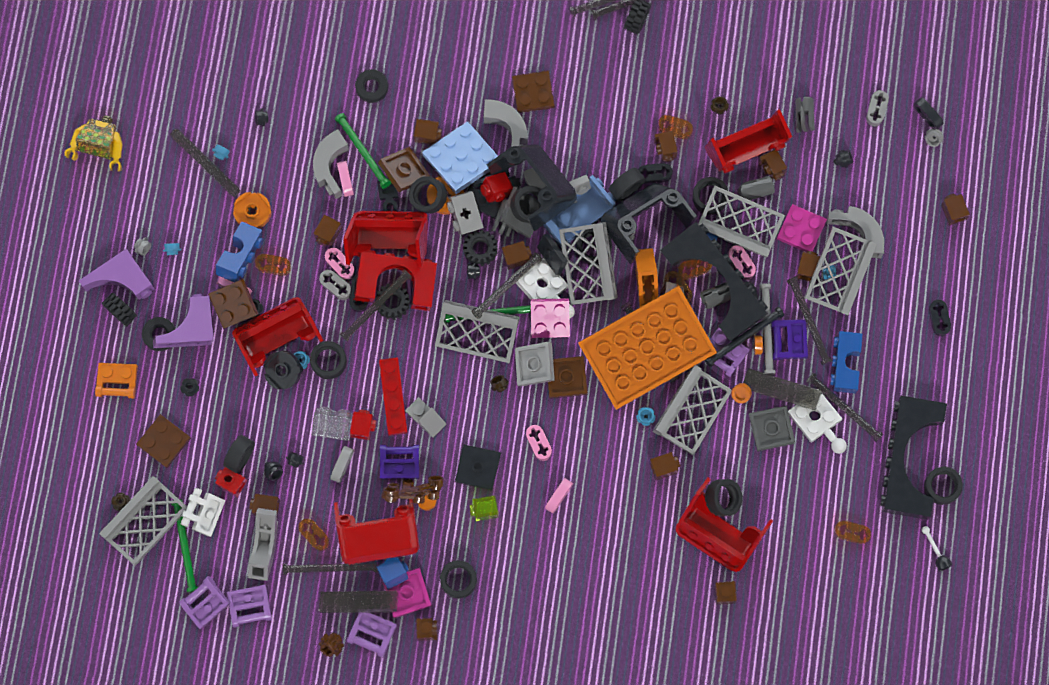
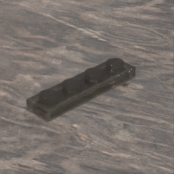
(782, 389)
(358, 601)

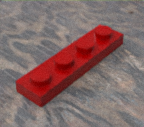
(393, 396)

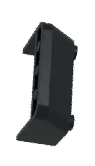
(558, 191)
(621, 221)

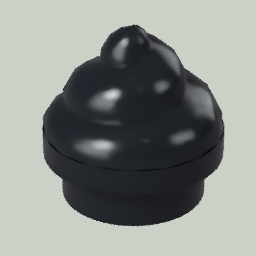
(843, 158)
(273, 470)

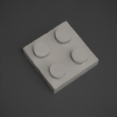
(534, 364)

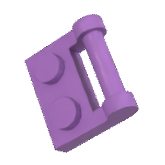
(736, 356)
(248, 599)
(209, 607)
(375, 627)

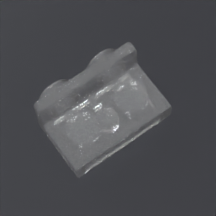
(332, 423)

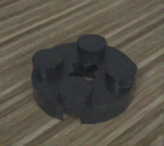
(293, 370)

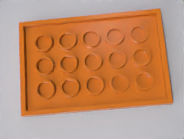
(647, 347)

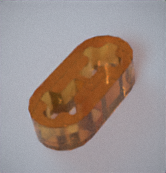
(676, 122)
(274, 260)
(697, 271)
(680, 281)
(853, 527)
(317, 531)

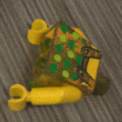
(97, 139)

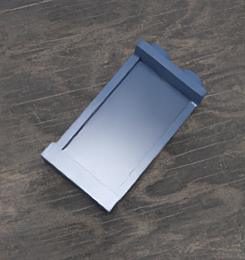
(585, 211)

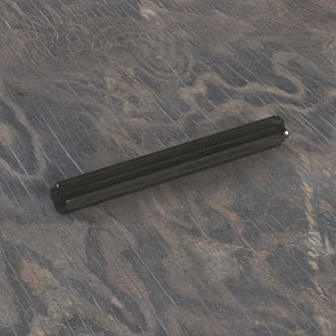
(205, 162)

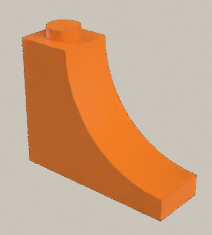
(646, 276)

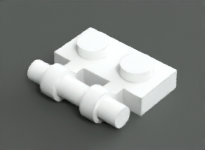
(207, 515)

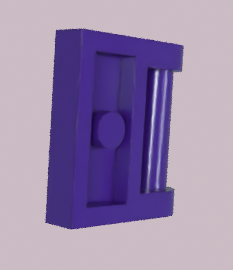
(796, 339)
(399, 468)

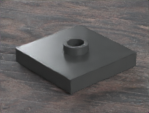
(528, 205)
(771, 428)

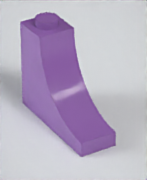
(122, 272)
(194, 330)

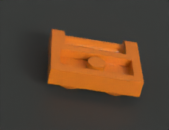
(116, 374)

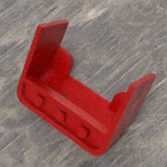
(749, 142)
(387, 231)
(274, 330)
(716, 535)
(377, 538)

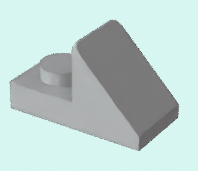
(426, 417)

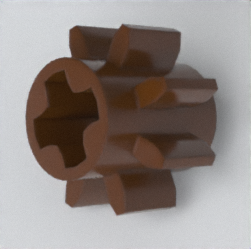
(331, 644)

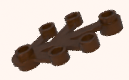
(413, 492)

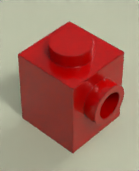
(496, 187)
(362, 425)
(230, 481)

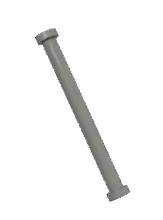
(767, 332)

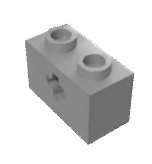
(471, 220)

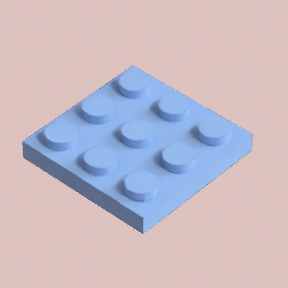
(460, 157)

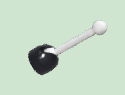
(942, 562)

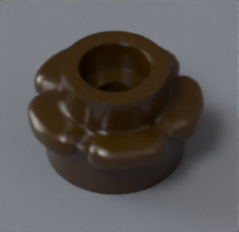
(724, 105)
(499, 383)
(115, 501)

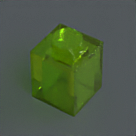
(484, 508)

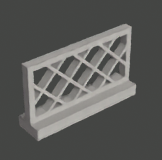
(738, 238)
(604, 259)
(853, 281)
(488, 316)
(681, 397)
(134, 507)

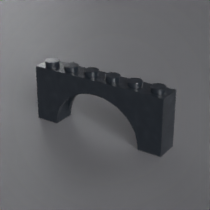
(744, 306)
(900, 494)

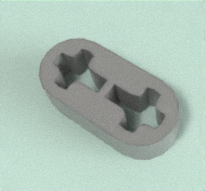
(881, 109)
(338, 281)
(342, 464)

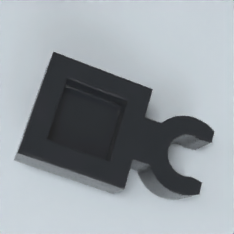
(388, 195)

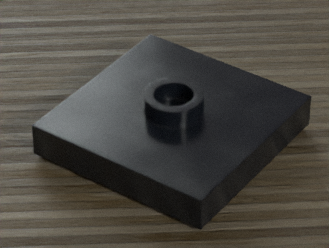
(478, 467)

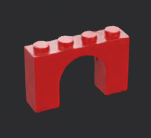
(373, 264)

